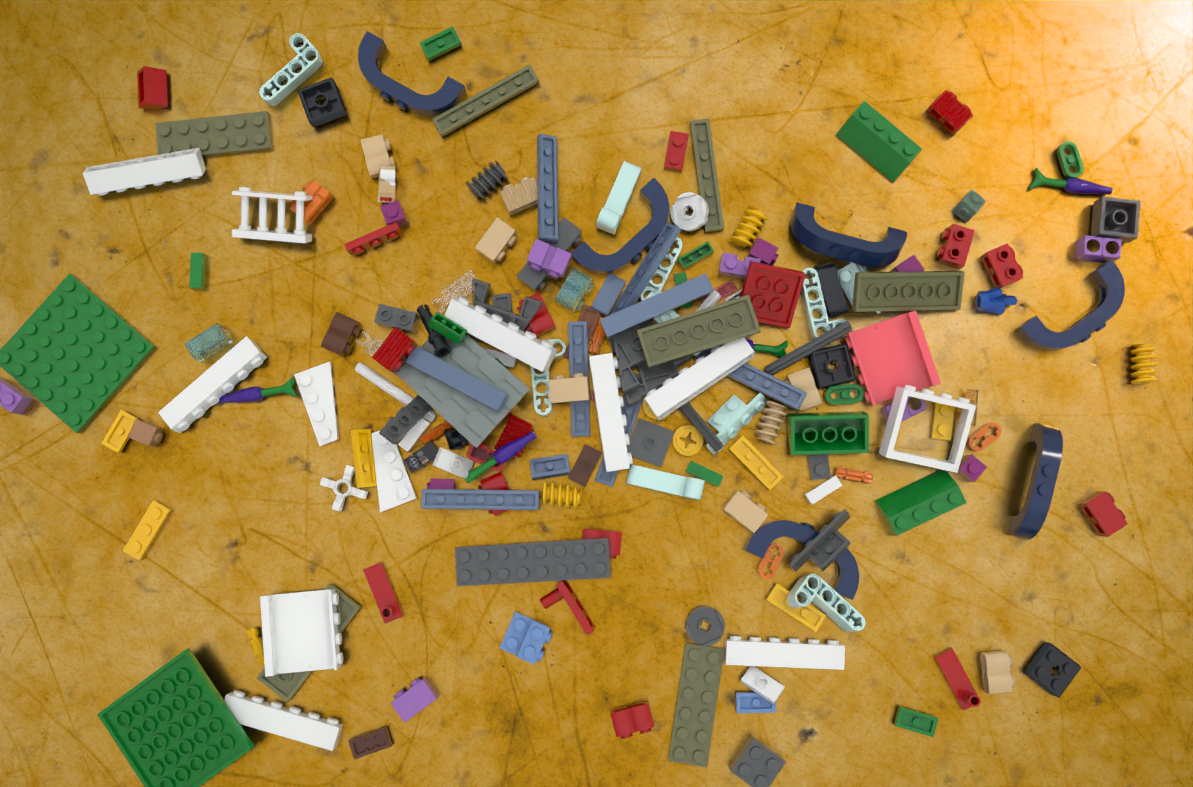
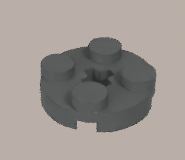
(716, 627)

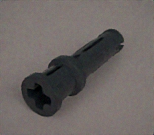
(435, 338)

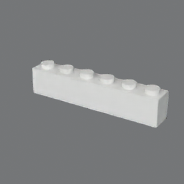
(144, 171)
(501, 334)
(698, 377)
(212, 385)
(609, 412)
(784, 654)
(284, 721)

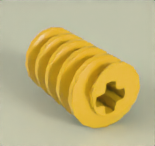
(748, 227)
(1143, 364)
(561, 495)

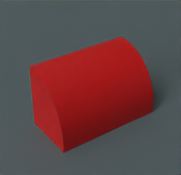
(152, 88)

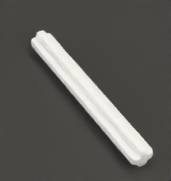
(389, 388)

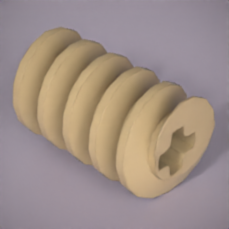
(771, 422)

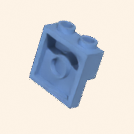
(526, 638)

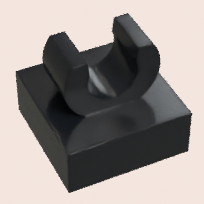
(455, 439)

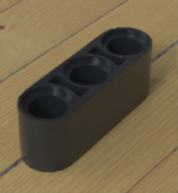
(831, 290)

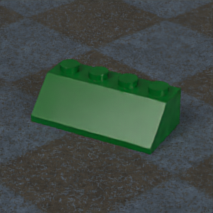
(878, 141)
(828, 433)
(920, 502)

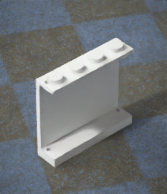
(301, 632)

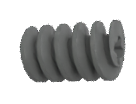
(487, 180)

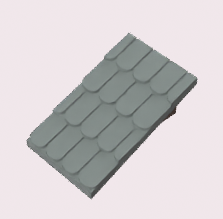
(462, 412)

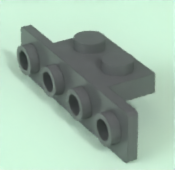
(405, 419)
(825, 546)

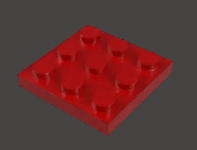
(773, 292)

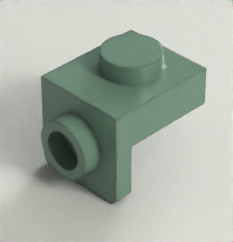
(969, 206)

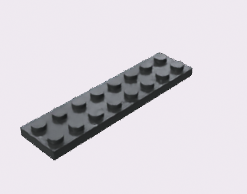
(533, 562)

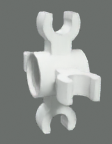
(335, 485)

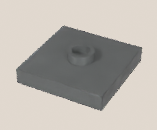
(650, 442)

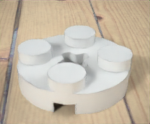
(699, 214)

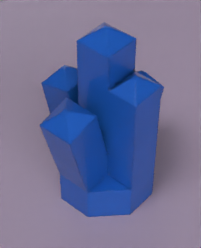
(993, 301)

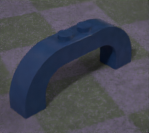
(426, 105)
(843, 246)
(631, 252)
(1111, 297)
(1042, 482)
(848, 573)

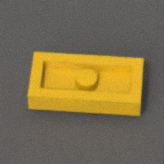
(942, 422)
(119, 431)

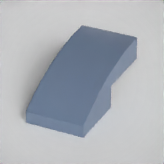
(608, 294)

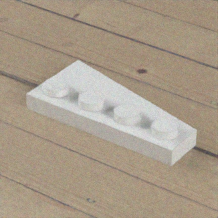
(319, 399)
(391, 474)

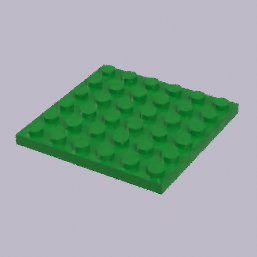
(74, 353)
(176, 726)

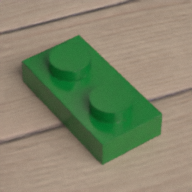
(440, 43)
(916, 721)

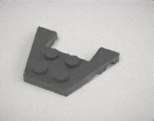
(528, 311)
(631, 354)
(651, 378)

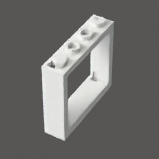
(894, 421)

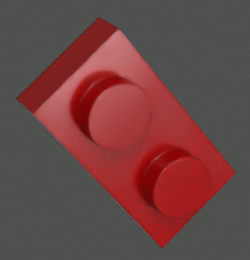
(676, 151)

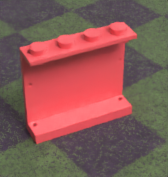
(892, 356)

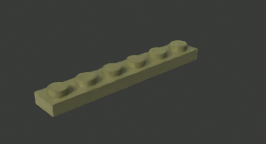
(485, 100)
(707, 173)

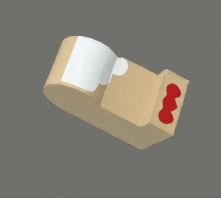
(386, 184)

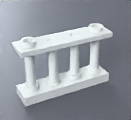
(262, 231)

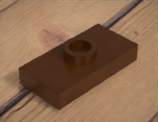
(585, 465)
(370, 742)

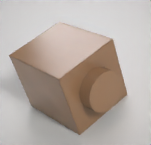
(146, 433)

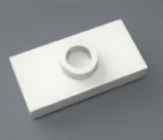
(452, 462)
(762, 684)

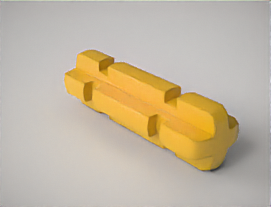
(257, 644)

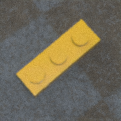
(363, 458)
(756, 463)
(147, 530)
(807, 615)

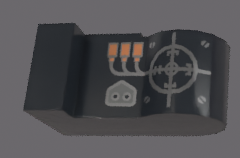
(422, 457)

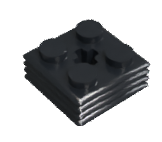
(311, 100)
(837, 355)
(1040, 670)

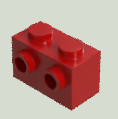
(955, 246)
(1002, 266)

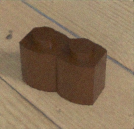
(341, 334)

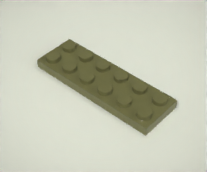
(216, 134)
(907, 291)
(698, 331)
(287, 684)
(696, 705)

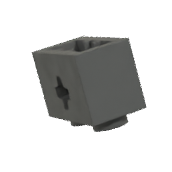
(394, 317)

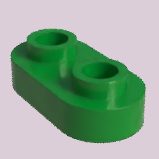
(1072, 160)
(843, 394)

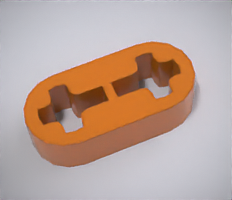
(980, 433)
(774, 562)

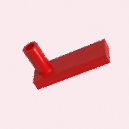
(565, 591)
(383, 592)
(957, 679)

